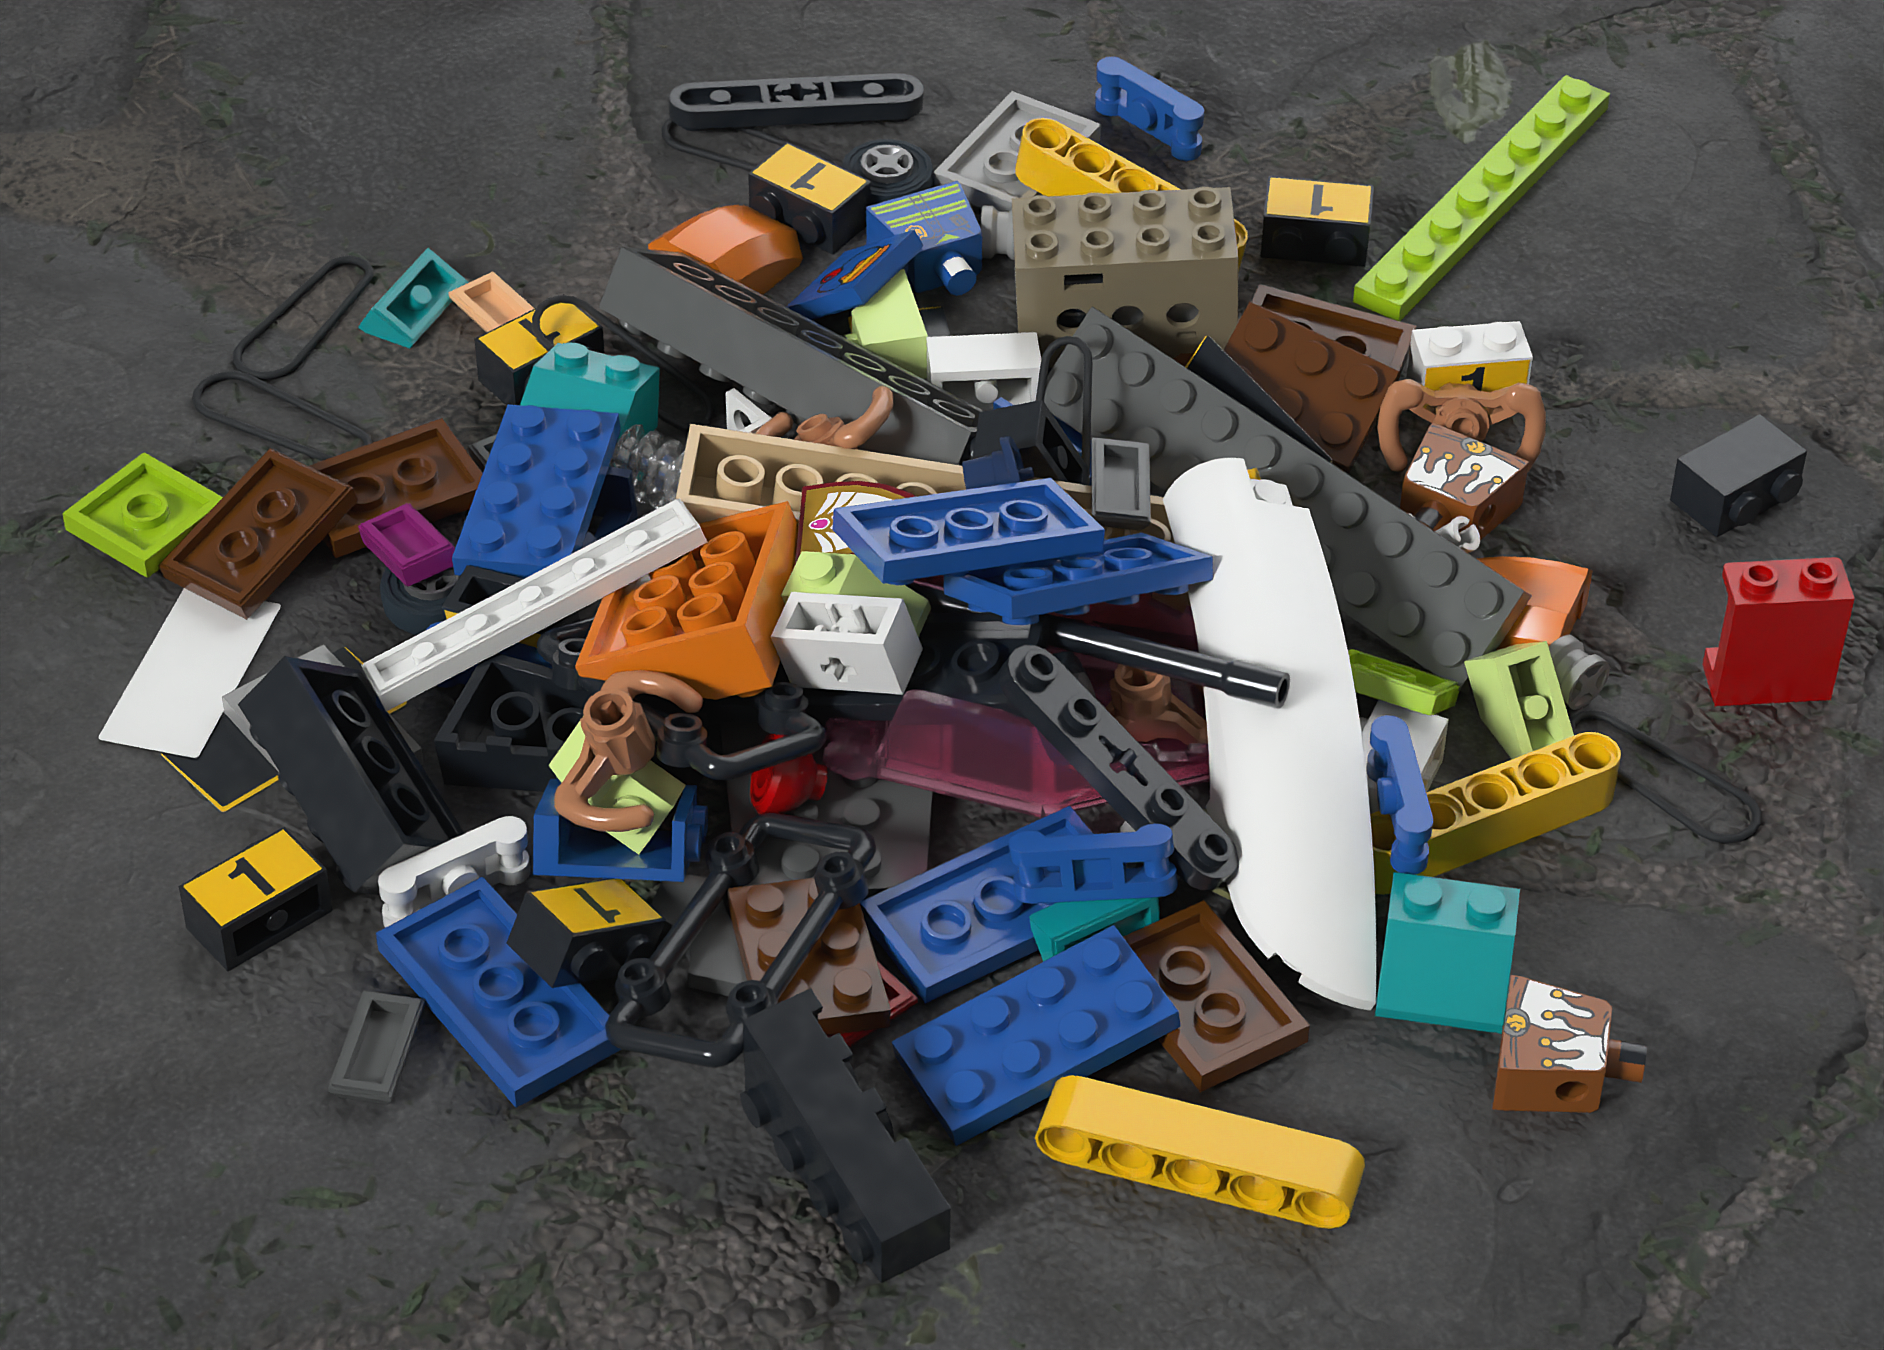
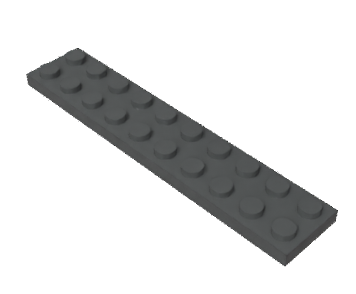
(1380, 560)

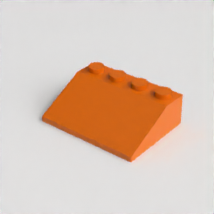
(704, 612)

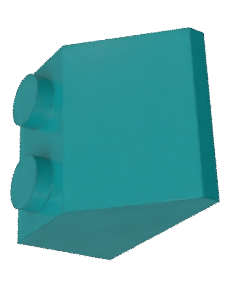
(597, 382)
(1447, 952)

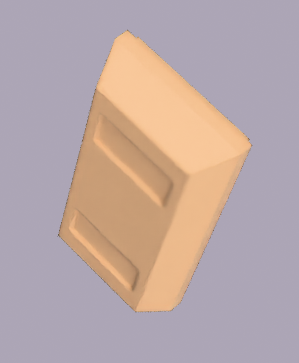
(490, 301)

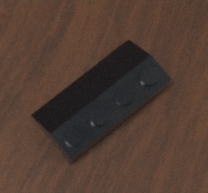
(347, 768)

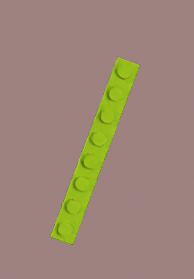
(1480, 198)

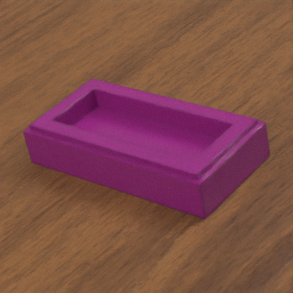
(407, 544)

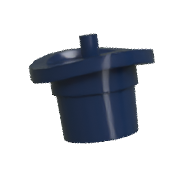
(997, 469)

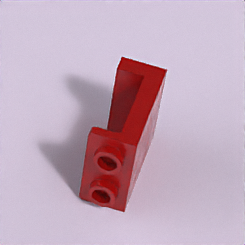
(1780, 632)

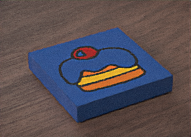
(856, 276)

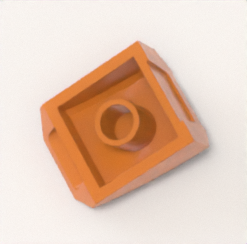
(737, 244)
(1556, 601)

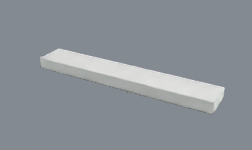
(533, 604)

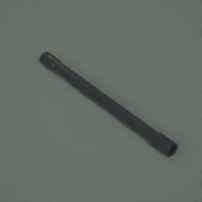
(1233, 678)

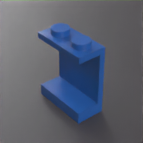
(589, 853)

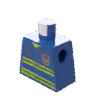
(946, 229)

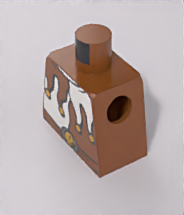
(1462, 478)
(1559, 1050)

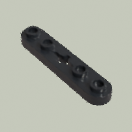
(796, 101)
(1093, 741)

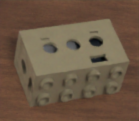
(1142, 258)

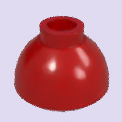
(787, 784)

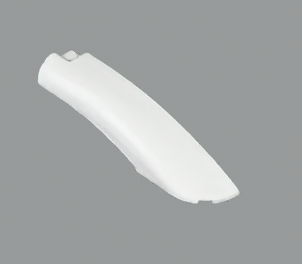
(1293, 776)

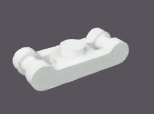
(487, 852)

